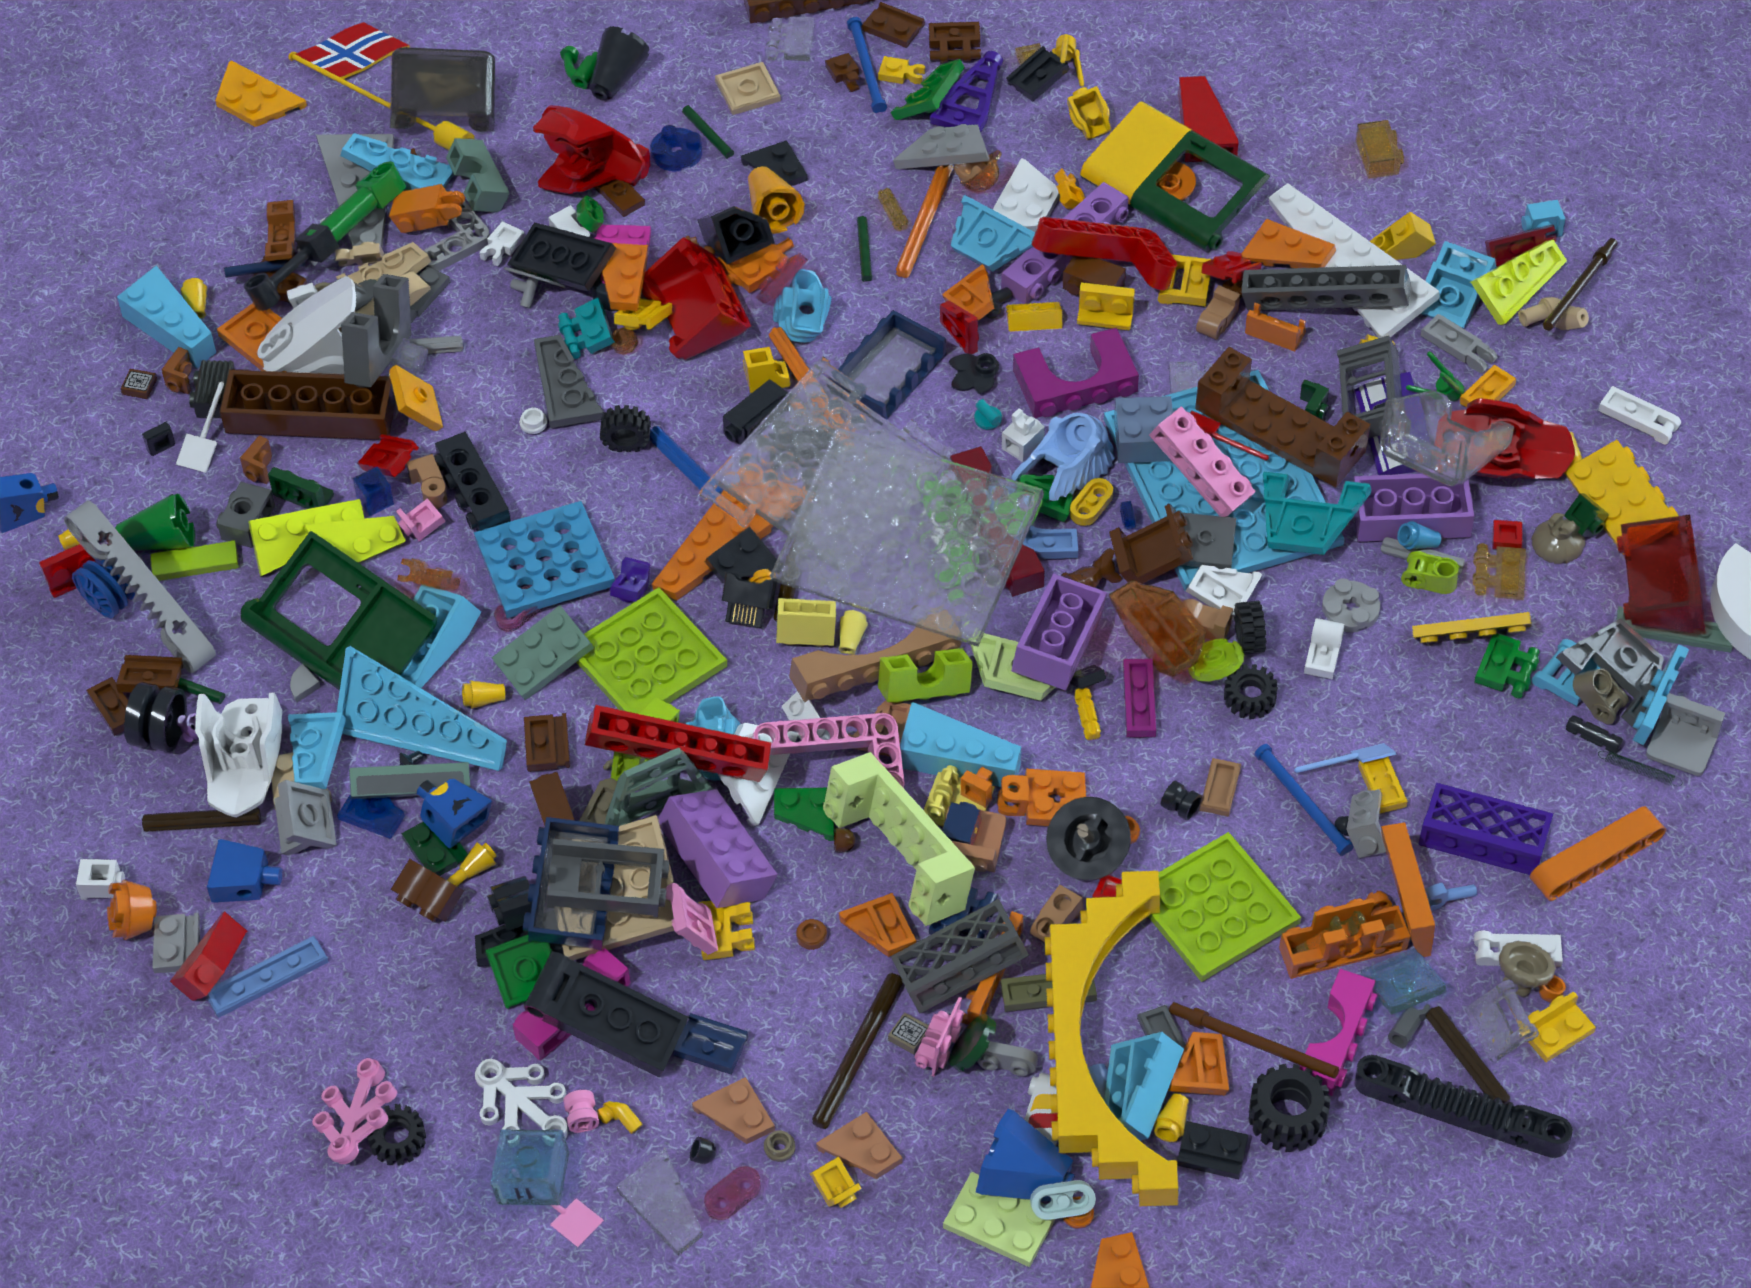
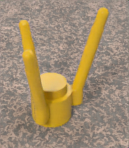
(1067, 50)

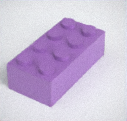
(1416, 499)
(1059, 632)
(716, 848)

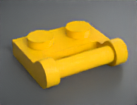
(1194, 283)

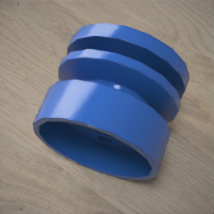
(101, 588)

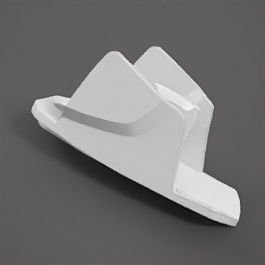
(310, 334)
(234, 762)

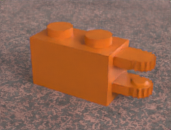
(425, 208)

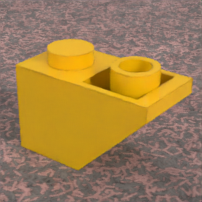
(1405, 238)

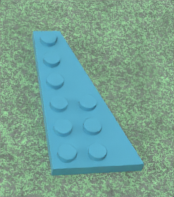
(400, 714)

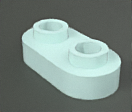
(1061, 1202)

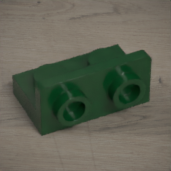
(298, 490)

